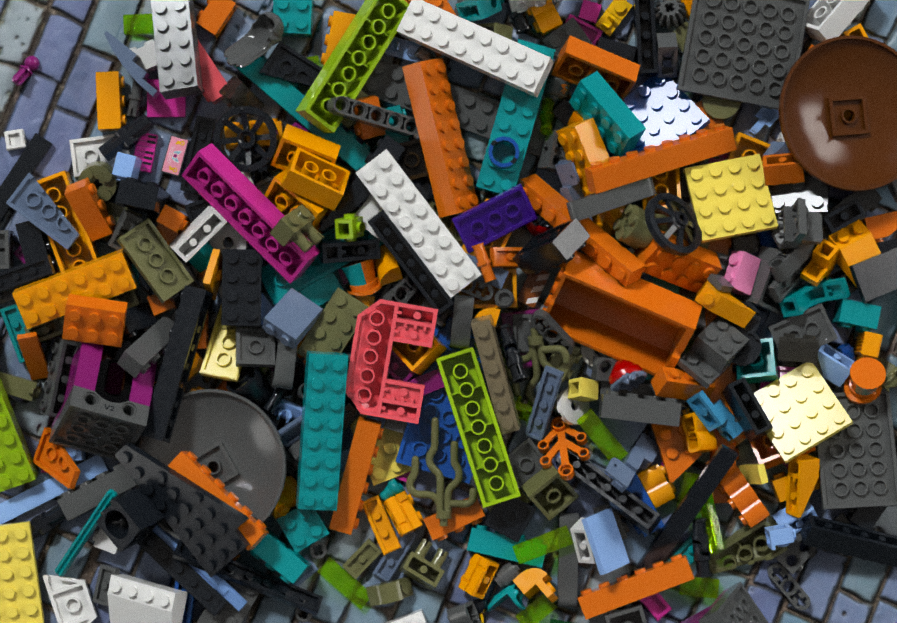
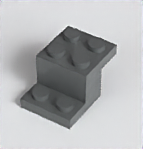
(712, 352)

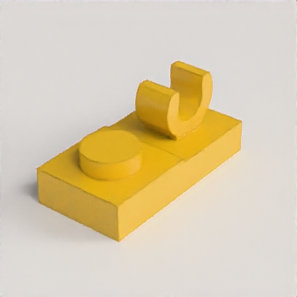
(613, 16)

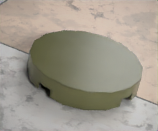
(719, 108)

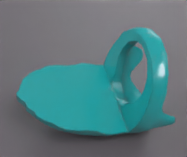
(510, 591)

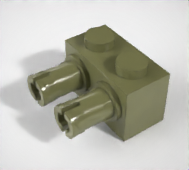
(294, 227)
(420, 569)

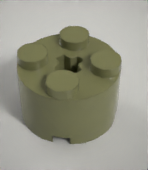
(103, 172)
(632, 227)

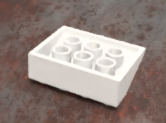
(144, 601)

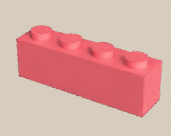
(211, 77)

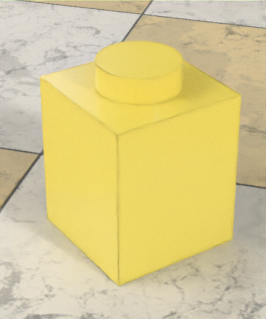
(583, 389)

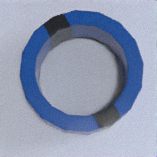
(503, 165)

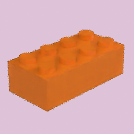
(581, 59)
(684, 271)

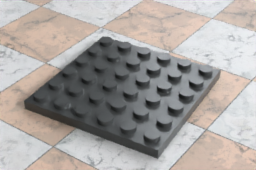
(742, 49)

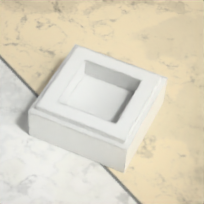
(15, 139)

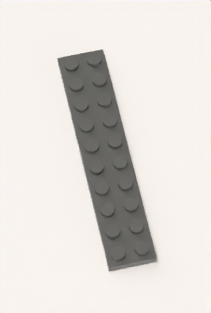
(473, 110)

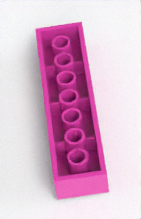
(246, 210)

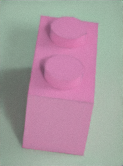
(742, 272)

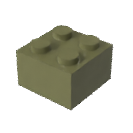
(549, 492)

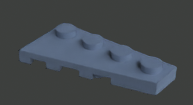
(38, 208)

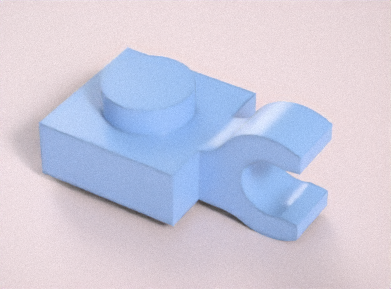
(766, 118)

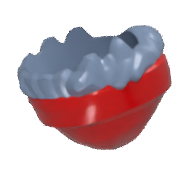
(626, 376)

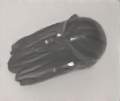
(259, 39)

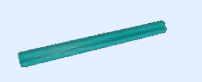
(84, 534)

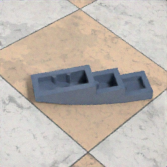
(128, 60)

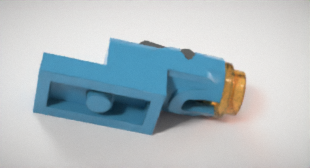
(717, 417)

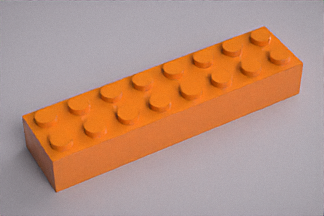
(440, 136)

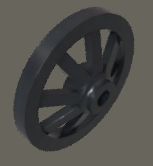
(242, 134)
(677, 222)

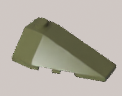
(745, 547)

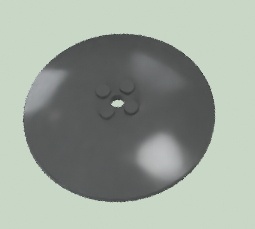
(237, 437)

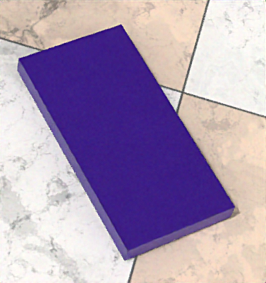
(494, 218)

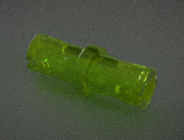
(547, 116)

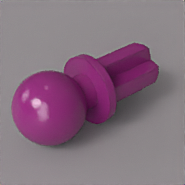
(31, 64)

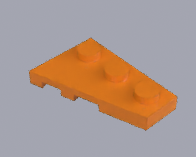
(56, 461)

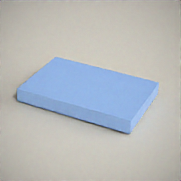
(605, 541)

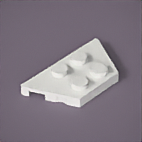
(70, 599)

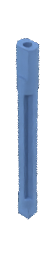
(216, 582)

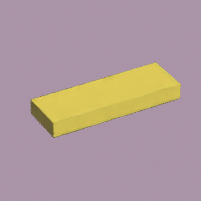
(754, 473)

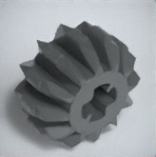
(670, 13)

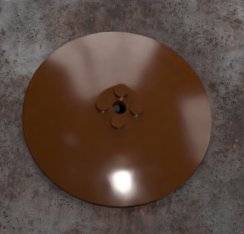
(824, 83)

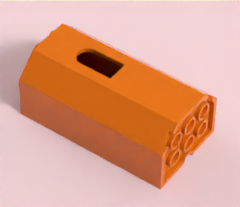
(622, 322)

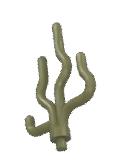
(537, 356)
(442, 500)

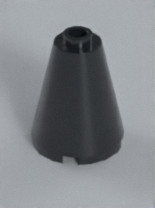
(252, 386)

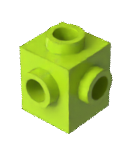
(349, 227)

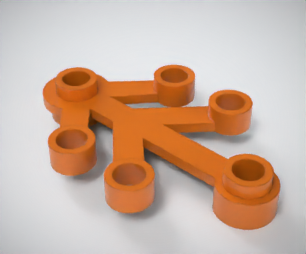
(562, 446)

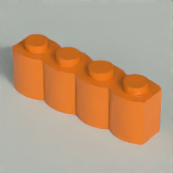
(742, 497)

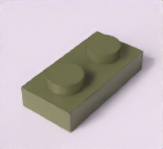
(362, 558)

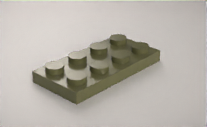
(155, 260)
(334, 326)

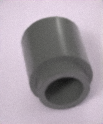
(506, 574)

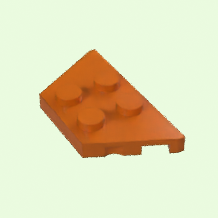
(673, 449)

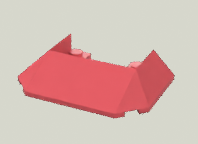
(371, 356)

